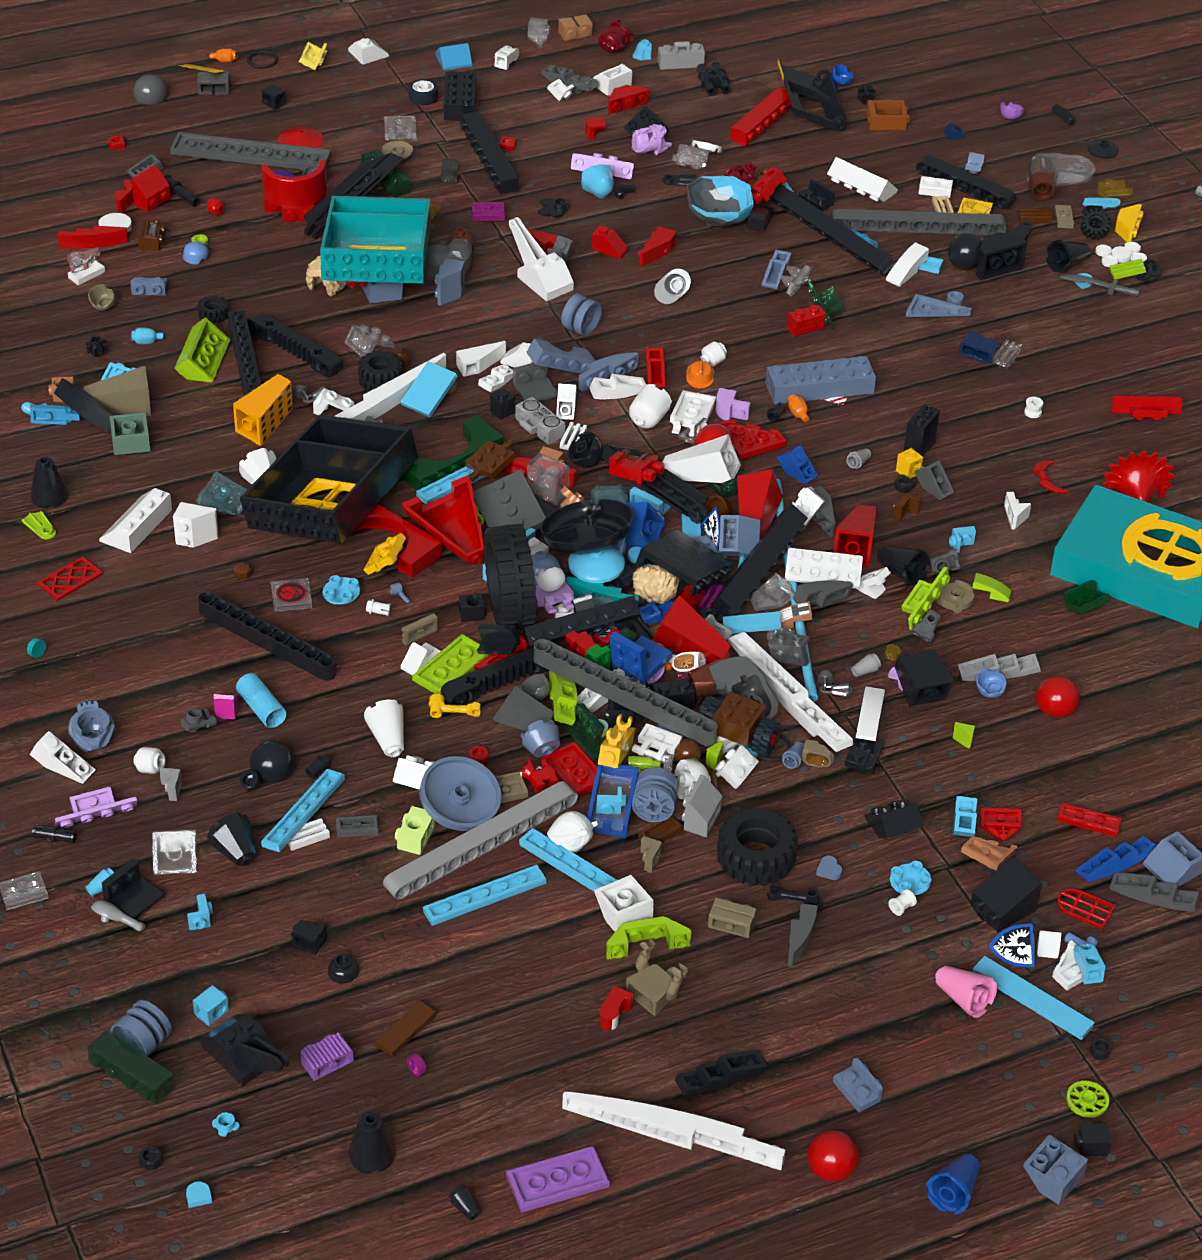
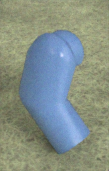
(1079, 941)

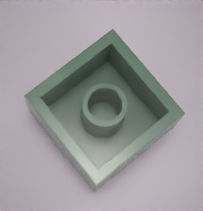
(129, 433)

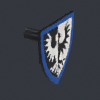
(711, 526)
(1015, 945)

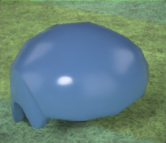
(195, 252)
(991, 683)

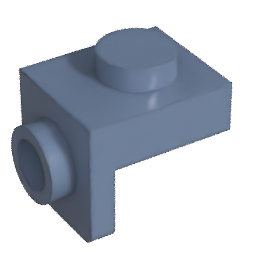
(975, 162)

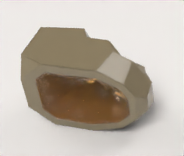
(816, 754)

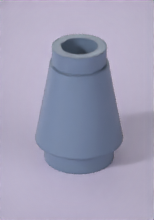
(793, 756)

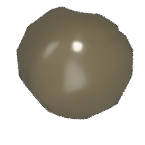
(101, 297)

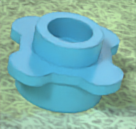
(223, 1119)

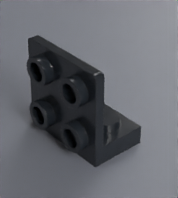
(644, 120)
(130, 891)

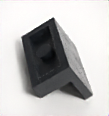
(497, 639)

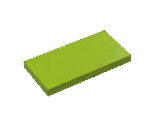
(449, 664)

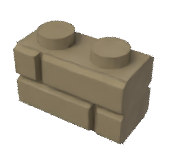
(732, 917)

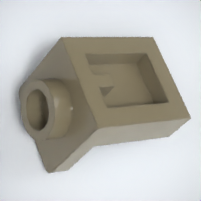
(651, 852)

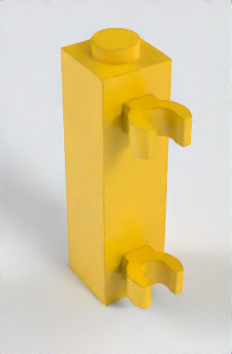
(617, 743)

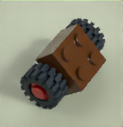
(741, 721)

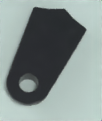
(679, 180)

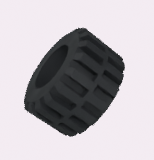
(378, 369)

